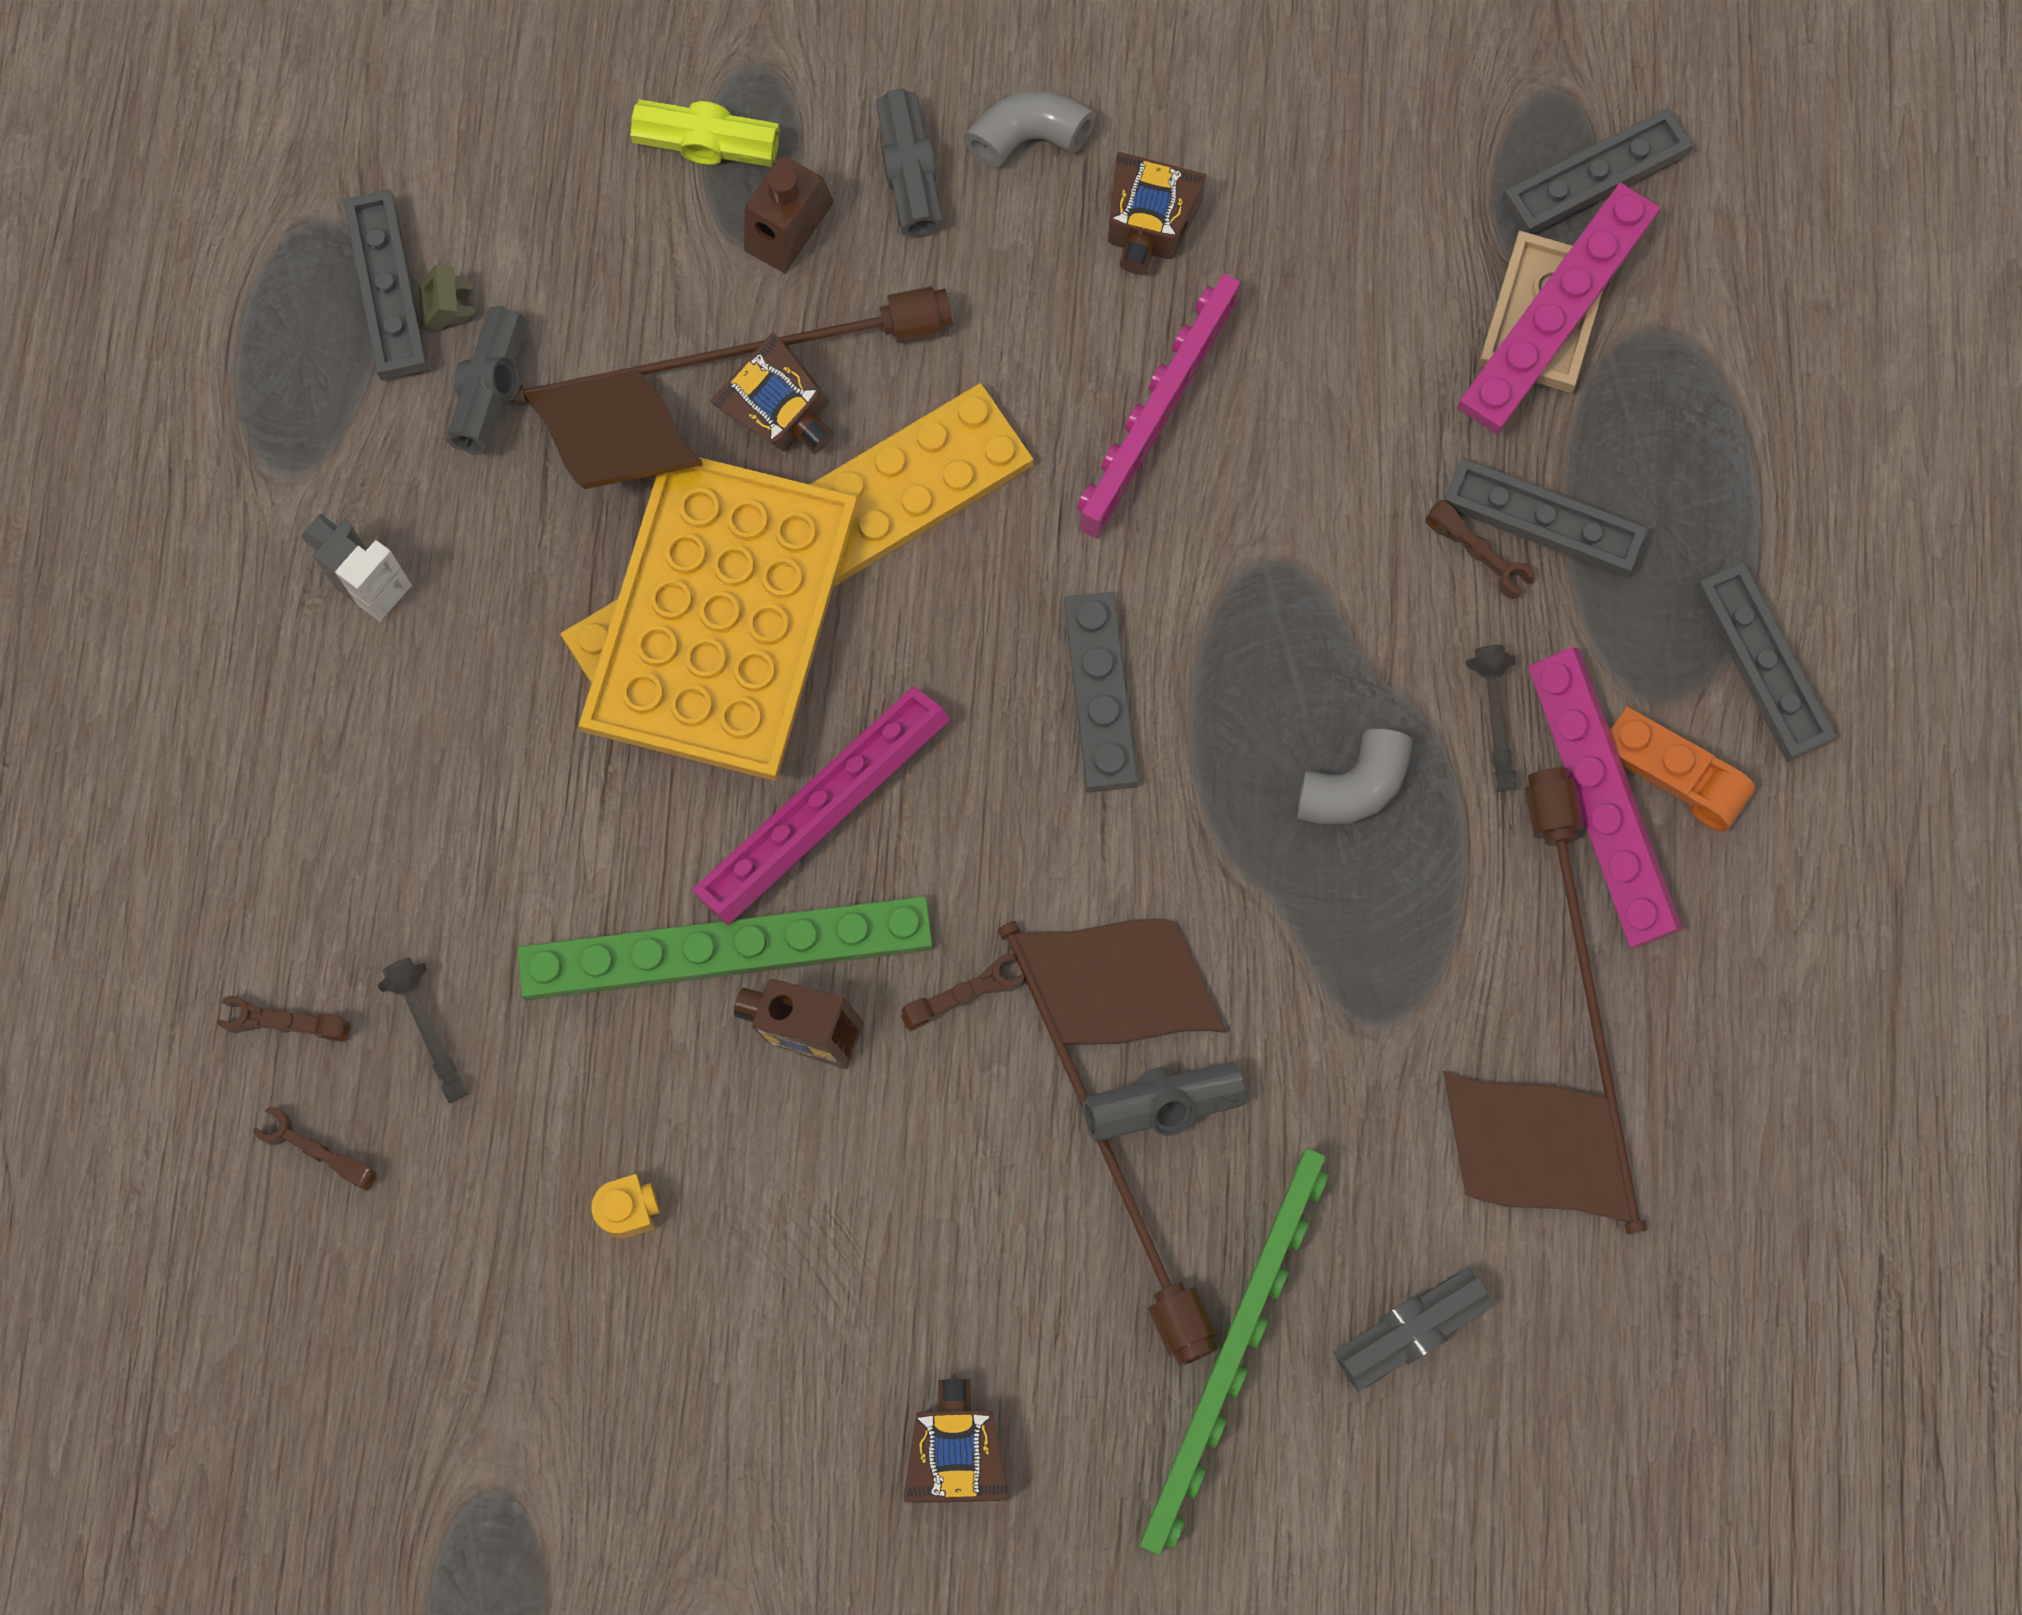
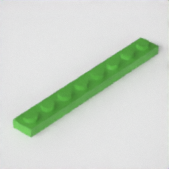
(724, 950)
(1227, 1374)

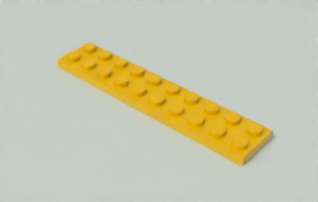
(900, 491)

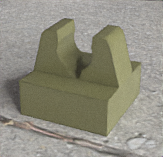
(439, 299)

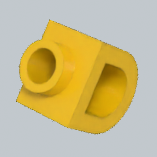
(625, 1207)

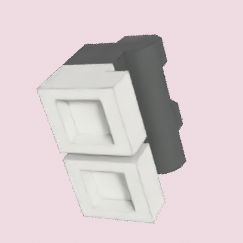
(361, 574)

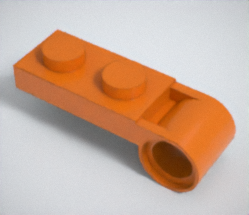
(1683, 769)

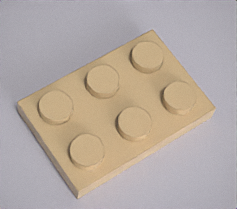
(1528, 270)

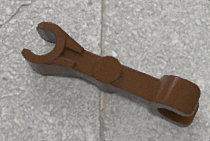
(1447, 522)
(990, 981)
(252, 1017)
(346, 1167)

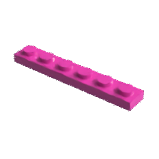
(1558, 308)
(1147, 421)
(1605, 798)
(820, 805)

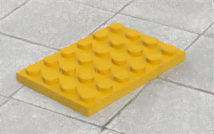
(719, 616)

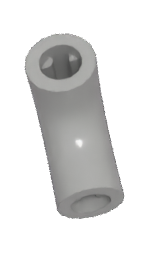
(1026, 118)
(1363, 789)

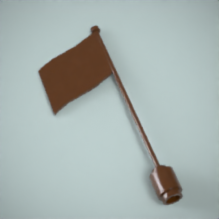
(619, 427)
(1118, 989)
(1545, 1140)

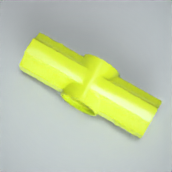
(705, 133)

